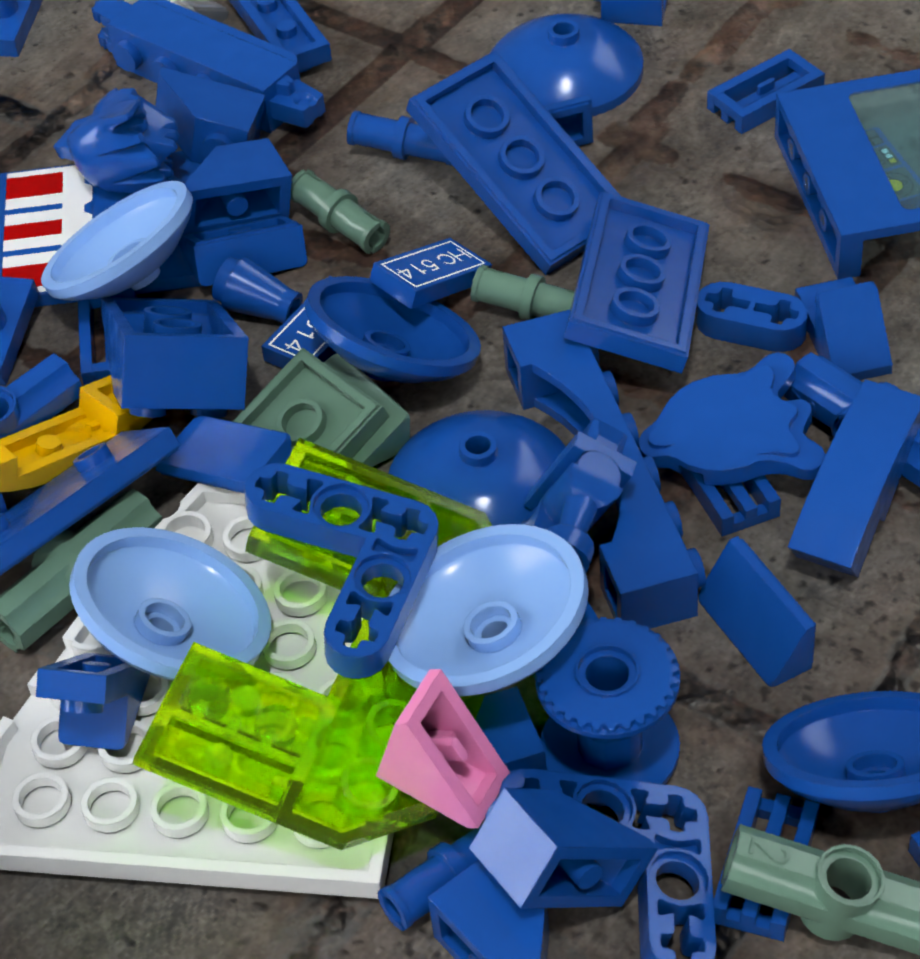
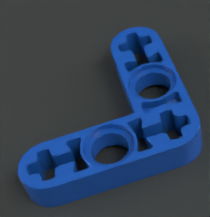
(375, 553)
(678, 853)

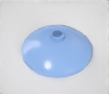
(121, 245)
(161, 591)
(492, 609)

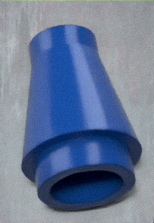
(253, 291)

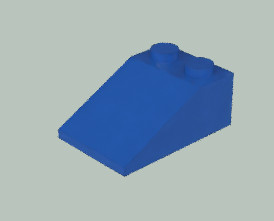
(175, 356)

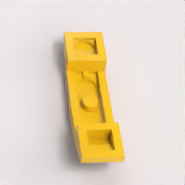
(48, 448)

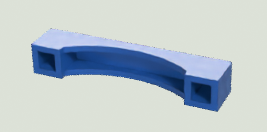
(646, 566)

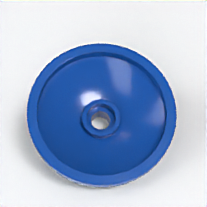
(573, 58)
(387, 336)
(480, 461)
(850, 751)

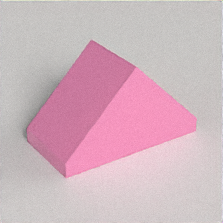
(443, 754)

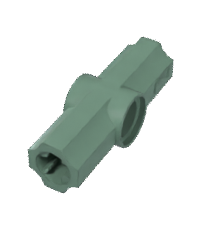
(43, 593)
(799, 882)

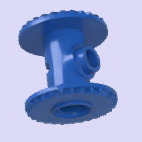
(611, 703)

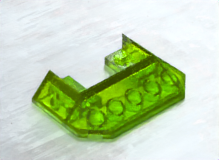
(284, 746)

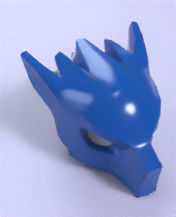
(122, 143)

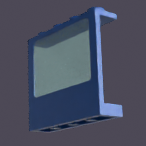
(854, 160)

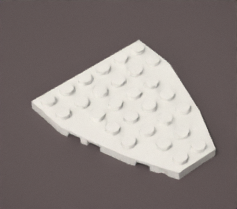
(110, 819)

